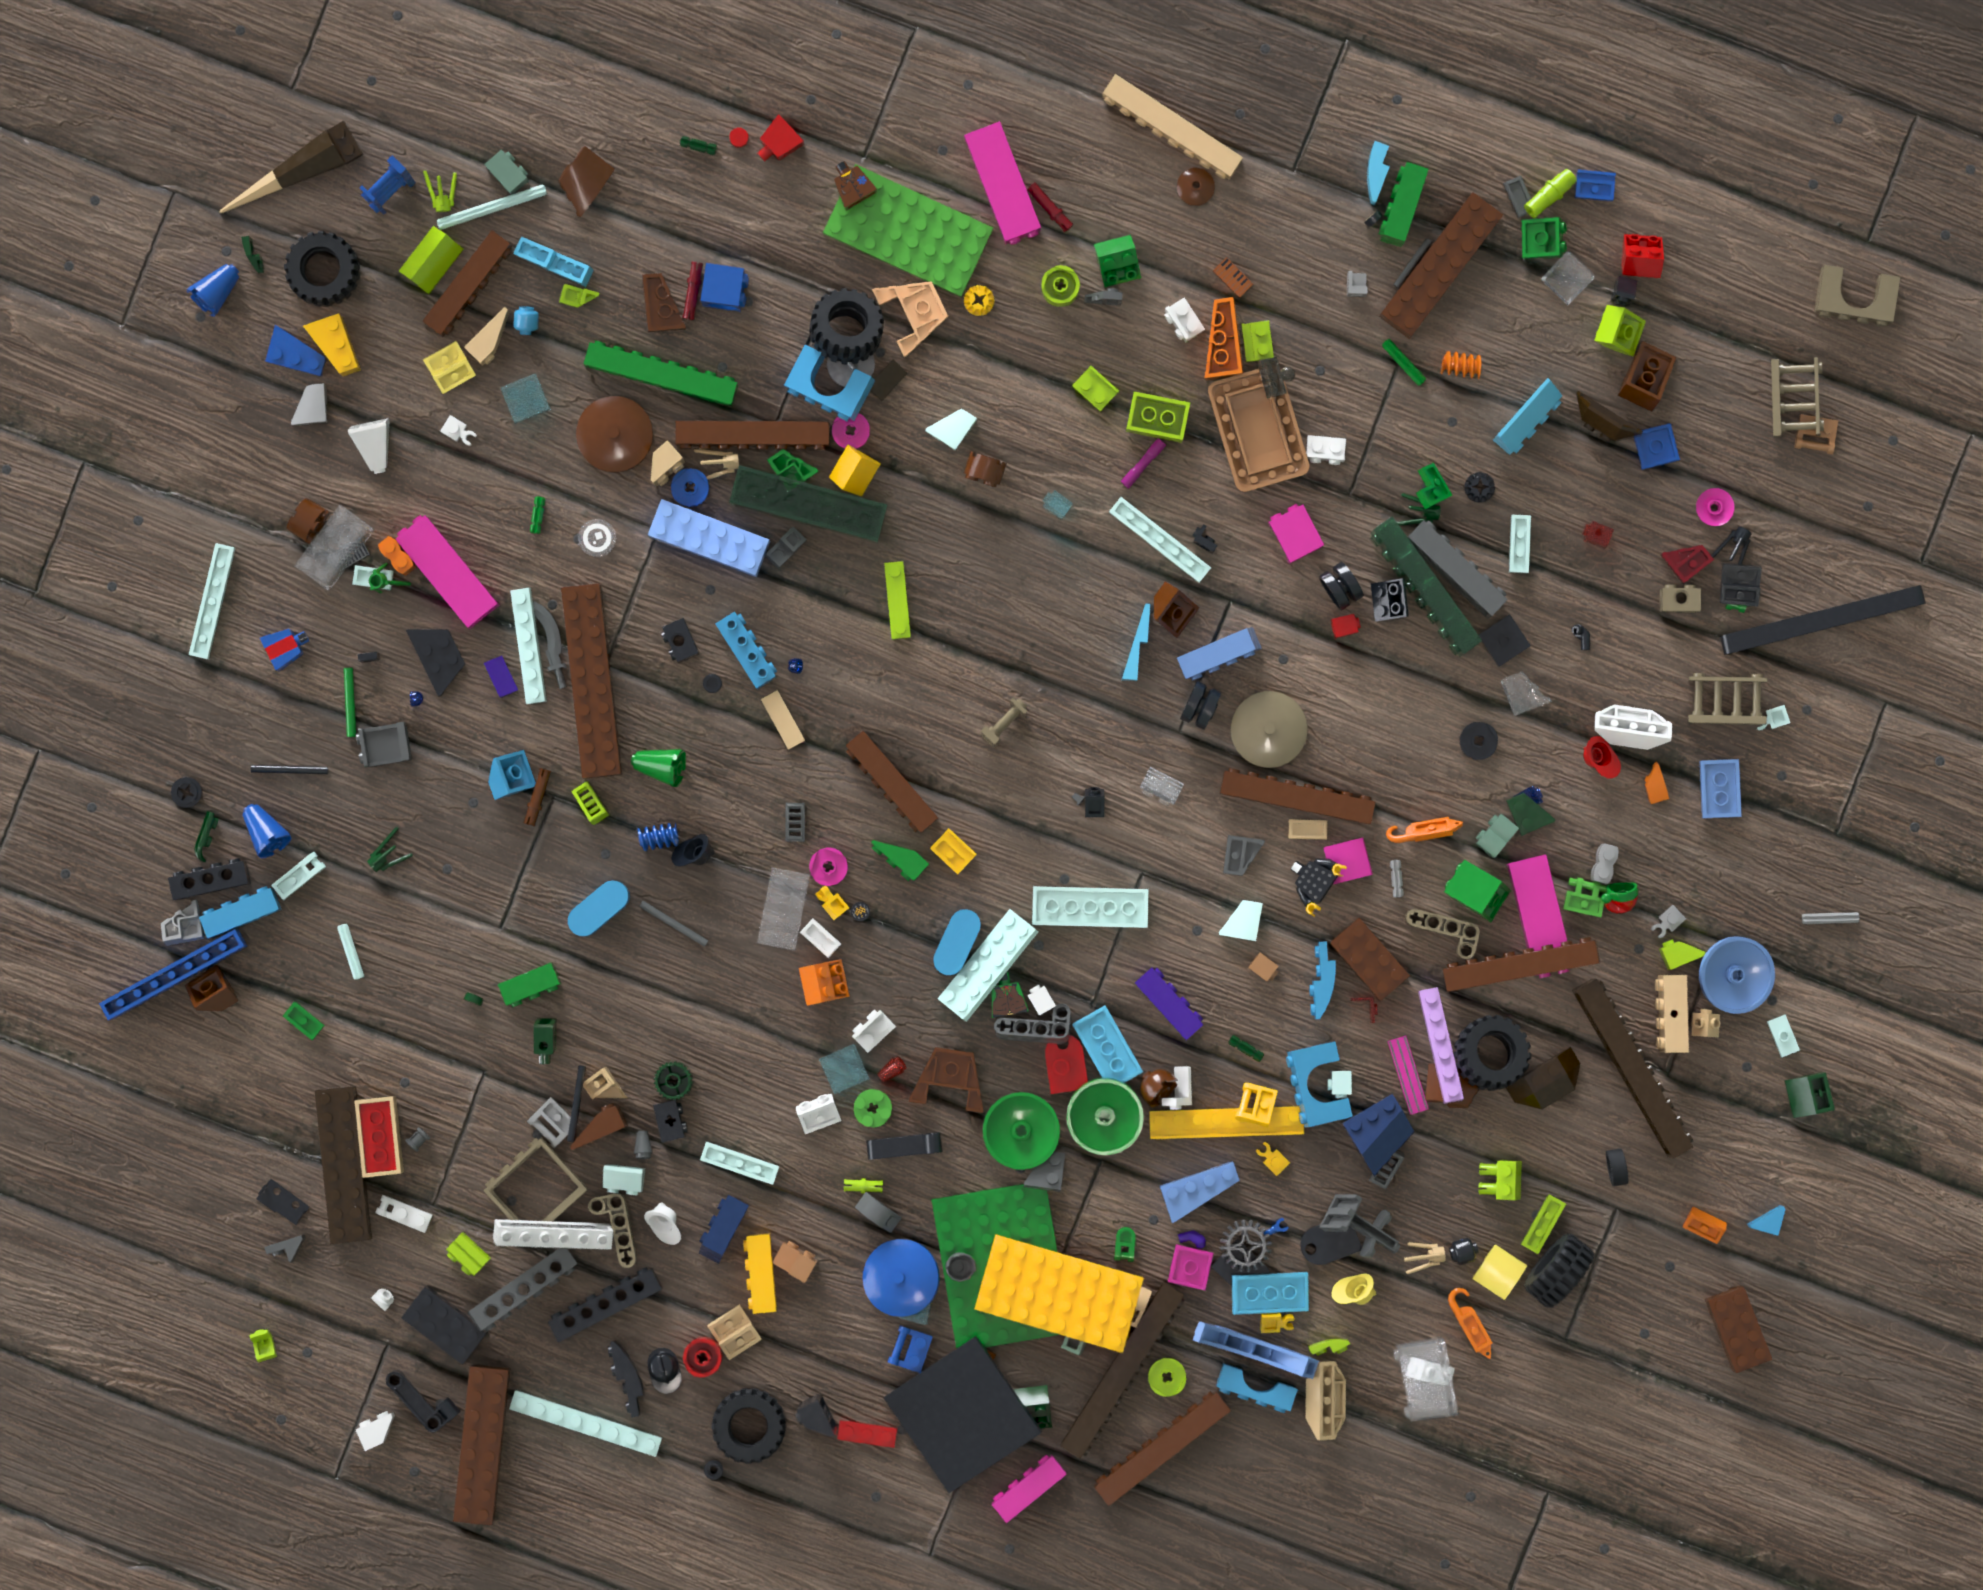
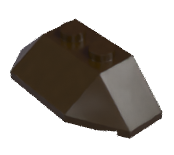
(1605, 421)
(1547, 1081)

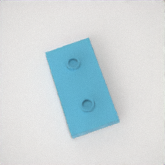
(1107, 1046)
(1270, 1293)

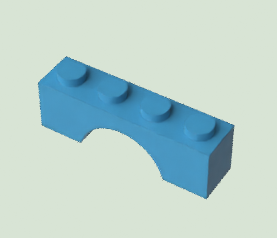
(1279, 1395)

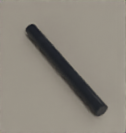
(289, 769)
(576, 1103)

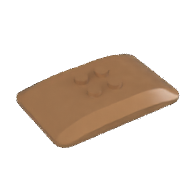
(1257, 432)

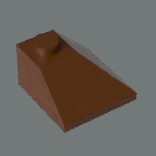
(1173, 609)
(211, 991)

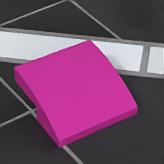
(1353, 856)

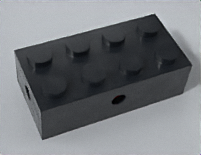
(444, 1324)

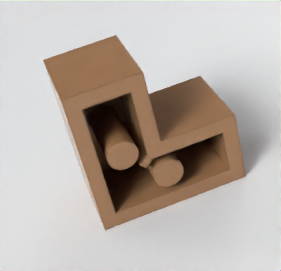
(794, 1261)

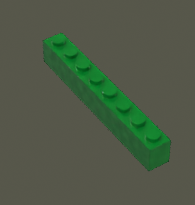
(661, 374)

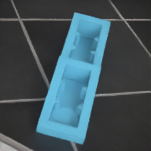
(553, 261)
(1141, 636)

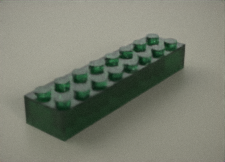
(808, 504)
(1425, 586)

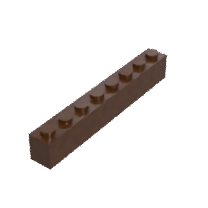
(752, 433)
(1296, 797)
(1521, 965)
(1161, 1448)

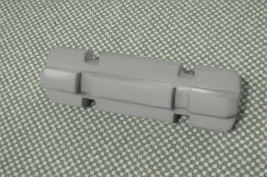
(1396, 876)

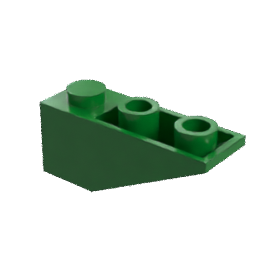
(907, 860)

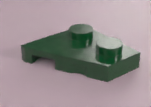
(1528, 814)

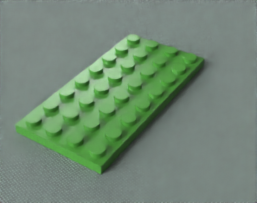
(912, 234)

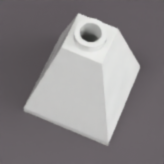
(372, 443)

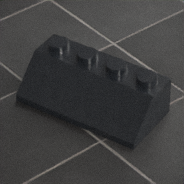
(816, 1415)

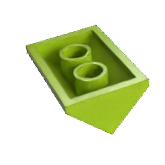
(431, 260)

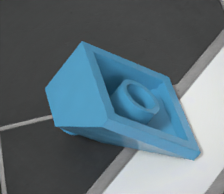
(510, 775)

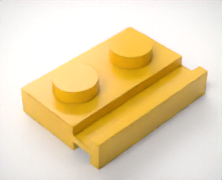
(953, 851)

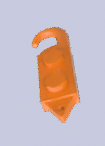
(1426, 830)
(1470, 1324)

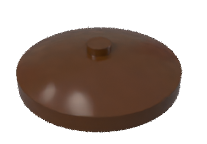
(614, 434)

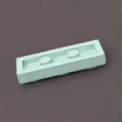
(1519, 544)

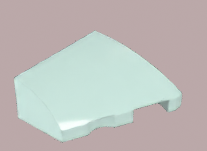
(952, 428)
(1243, 921)

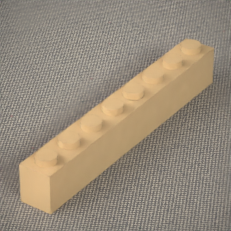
(1172, 127)

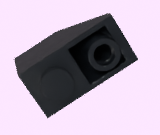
(1624, 291)

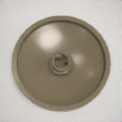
(1268, 729)

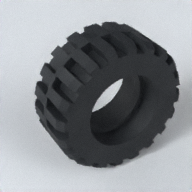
(304, 251)
(842, 347)
(1511, 1038)
(1559, 1270)
(749, 1399)

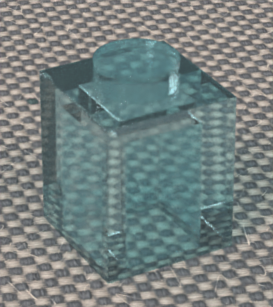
(1057, 504)

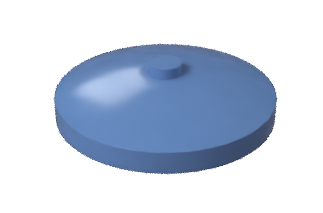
(1736, 975)

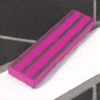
(1407, 1075)

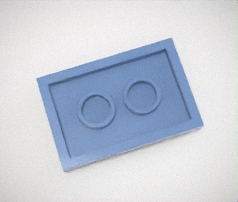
(1720, 788)

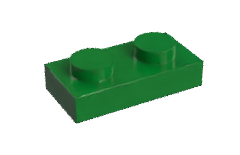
(303, 1020)

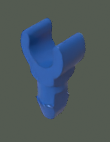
(1276, 1228)

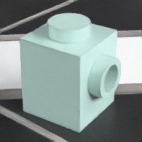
(1340, 1083)

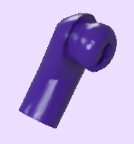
(1194, 1237)

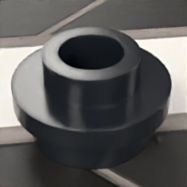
(713, 1476)

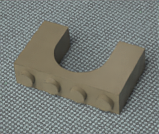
(1830, 301)

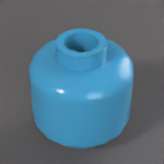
(526, 320)

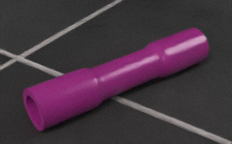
(1151, 454)

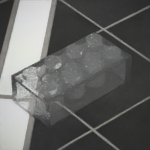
(334, 547)
(783, 909)

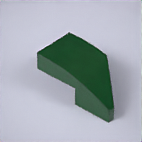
(255, 260)

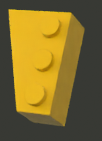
(335, 343)

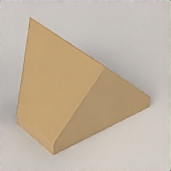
(603, 1085)

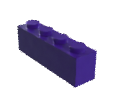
(1168, 1003)

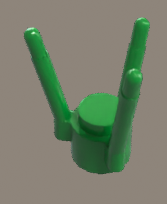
(379, 580)

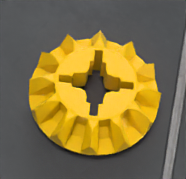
(978, 309)

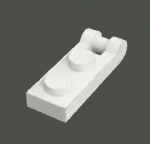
(404, 1214)

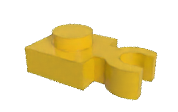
(1274, 1161)
(1273, 1322)

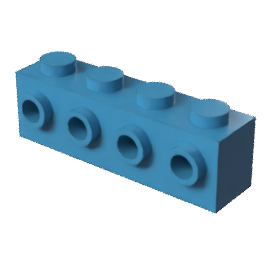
(745, 649)

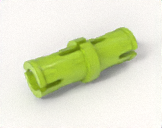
(863, 1185)

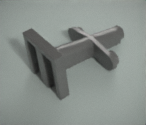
(1343, 1215)

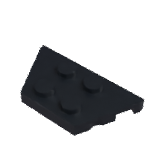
(438, 656)

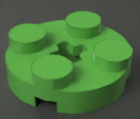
(877, 1098)

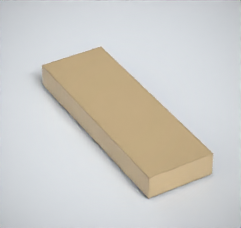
(783, 720)

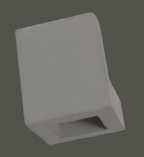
(1356, 284)

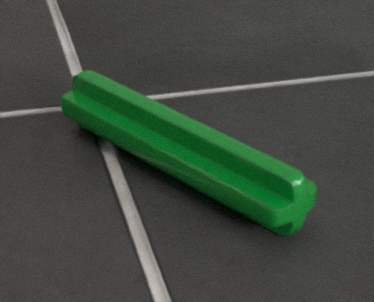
(1403, 362)

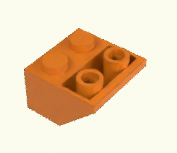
(824, 982)

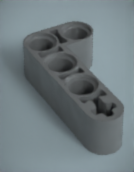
(1033, 1025)

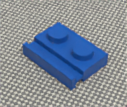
(1595, 185)

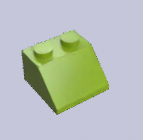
(1620, 330)

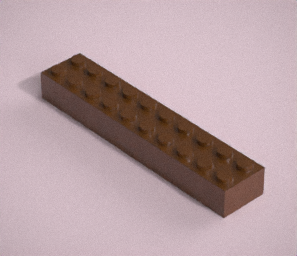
(591, 681)

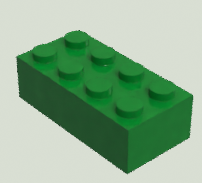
(1404, 204)

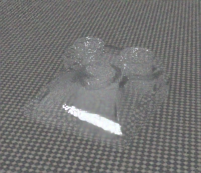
(1568, 277)

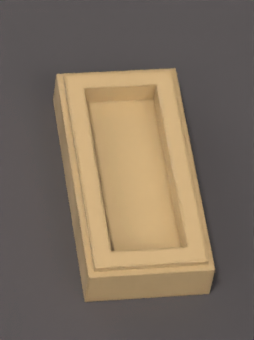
(1307, 829)

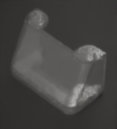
(1426, 1379)

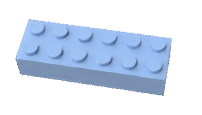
(709, 538)

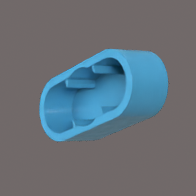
(598, 908)
(957, 942)

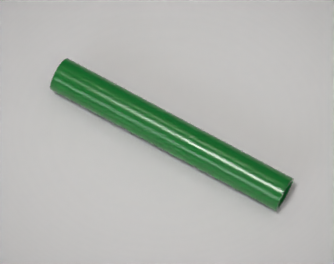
(349, 702)

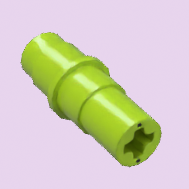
(1550, 193)

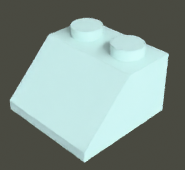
(623, 1178)

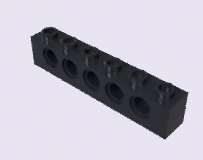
(563, 1331)

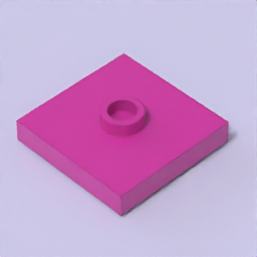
(1190, 1267)

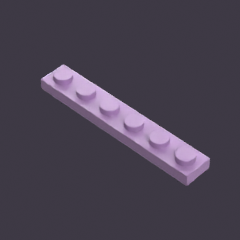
(1440, 1045)

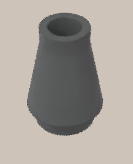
(642, 1146)

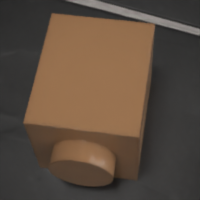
(1263, 967)

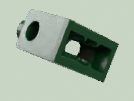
(545, 1032)

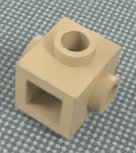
(1705, 1024)

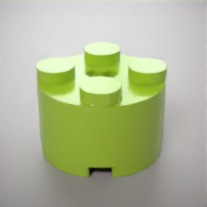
(1064, 296)

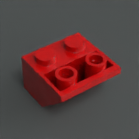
(1642, 256)

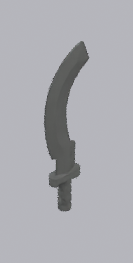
(553, 642)

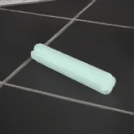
(350, 951)

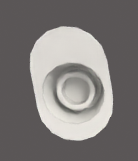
(663, 1223)

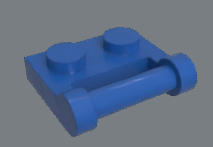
(916, 1352)

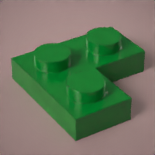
(1436, 488)

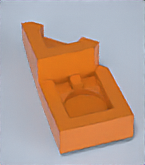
(1655, 785)

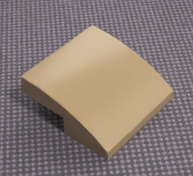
(734, 1332)

